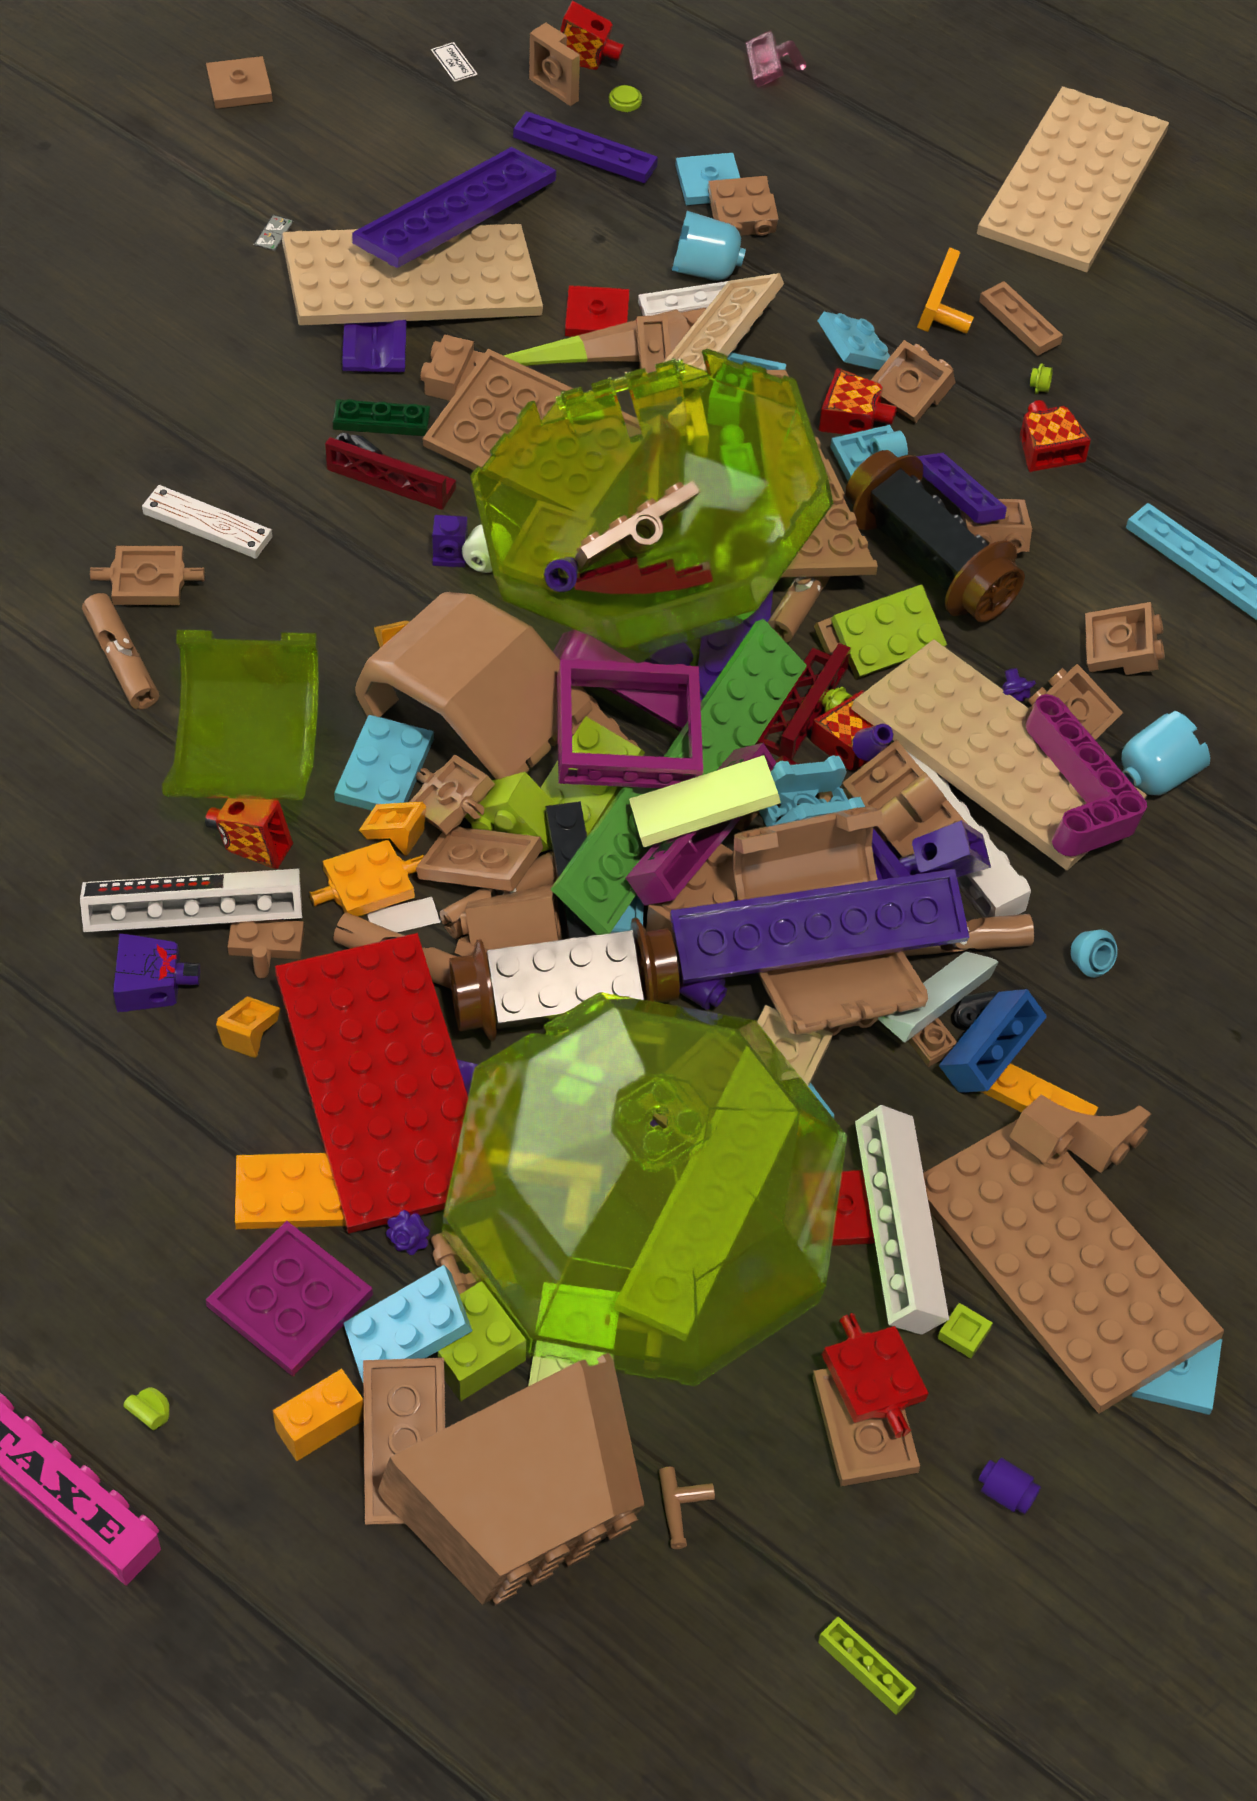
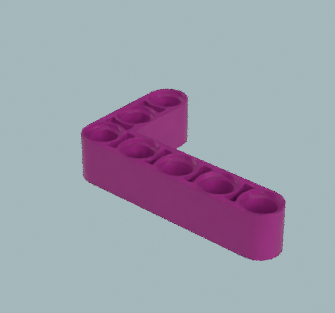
(664, 705)
(1111, 799)

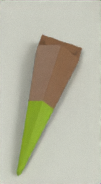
(607, 344)

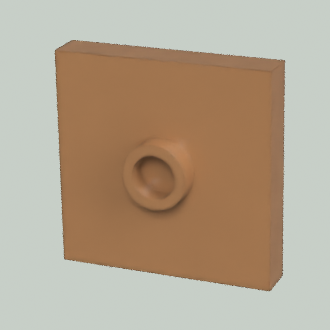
(239, 82)

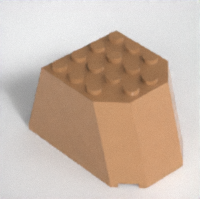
(522, 1482)

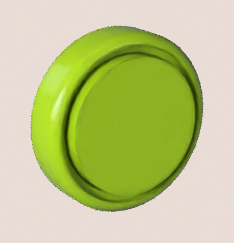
(625, 98)

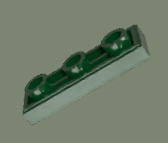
(381, 417)

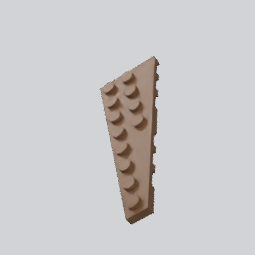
(836, 543)

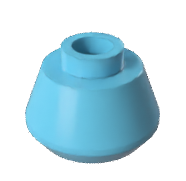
(1094, 952)

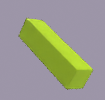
(867, 1665)

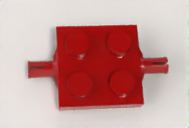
(875, 1374)

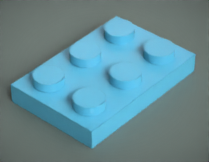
(383, 763)
(410, 1322)

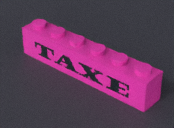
(74, 1497)

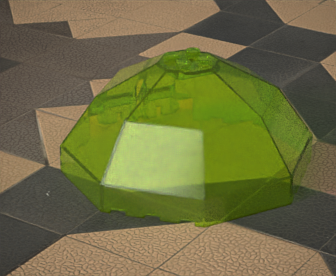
(579, 471)
(639, 1234)

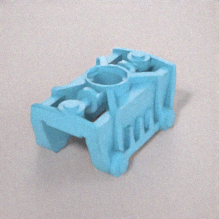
(800, 785)

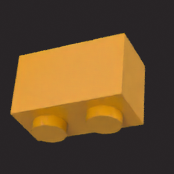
(319, 1414)

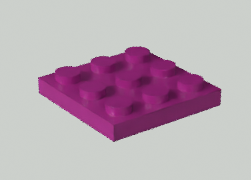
(289, 1298)

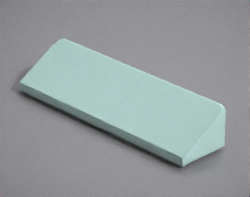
(943, 992)

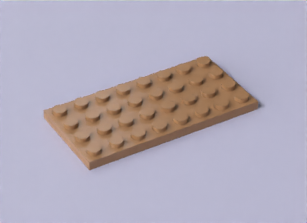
(1069, 1266)

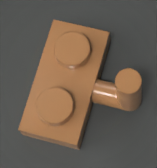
(266, 941)

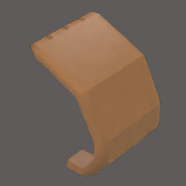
(481, 674)
(818, 855)

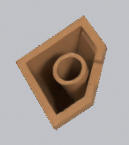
(513, 918)

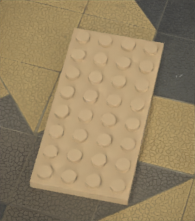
(1073, 179)
(469, 276)
(974, 741)

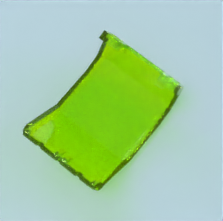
(245, 717)

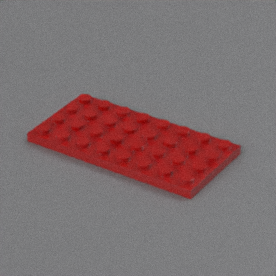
(378, 1076)

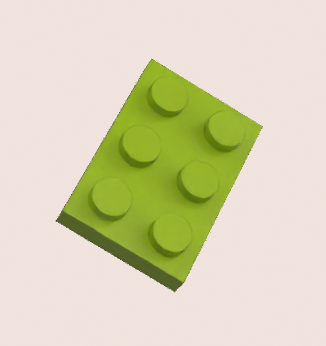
(887, 630)
(594, 799)

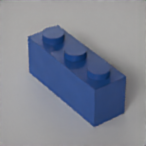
(993, 1041)

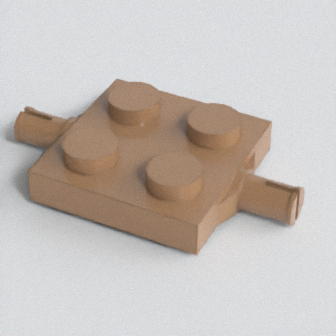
(147, 575)
(452, 793)

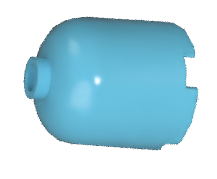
(708, 248)
(1164, 755)

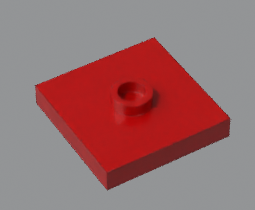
(595, 309)
(853, 1215)

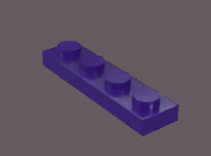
(962, 489)

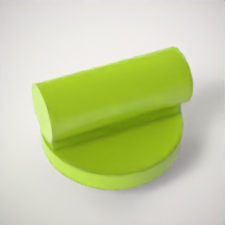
(149, 1407)

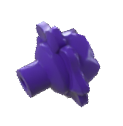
(1017, 686)
(408, 1232)

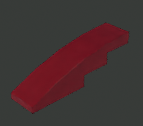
(629, 577)

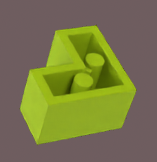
(515, 807)
(488, 1350)

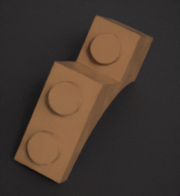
(1098, 1140)

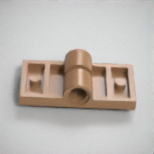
(645, 521)
(904, 794)

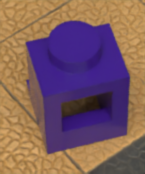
(448, 538)

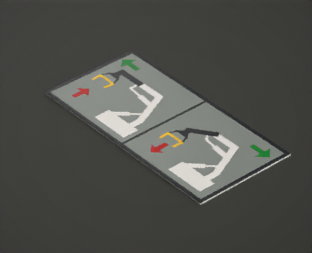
(272, 232)

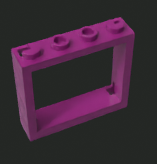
(627, 769)

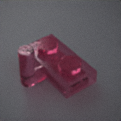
(765, 57)

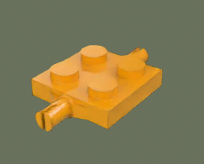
(367, 879)

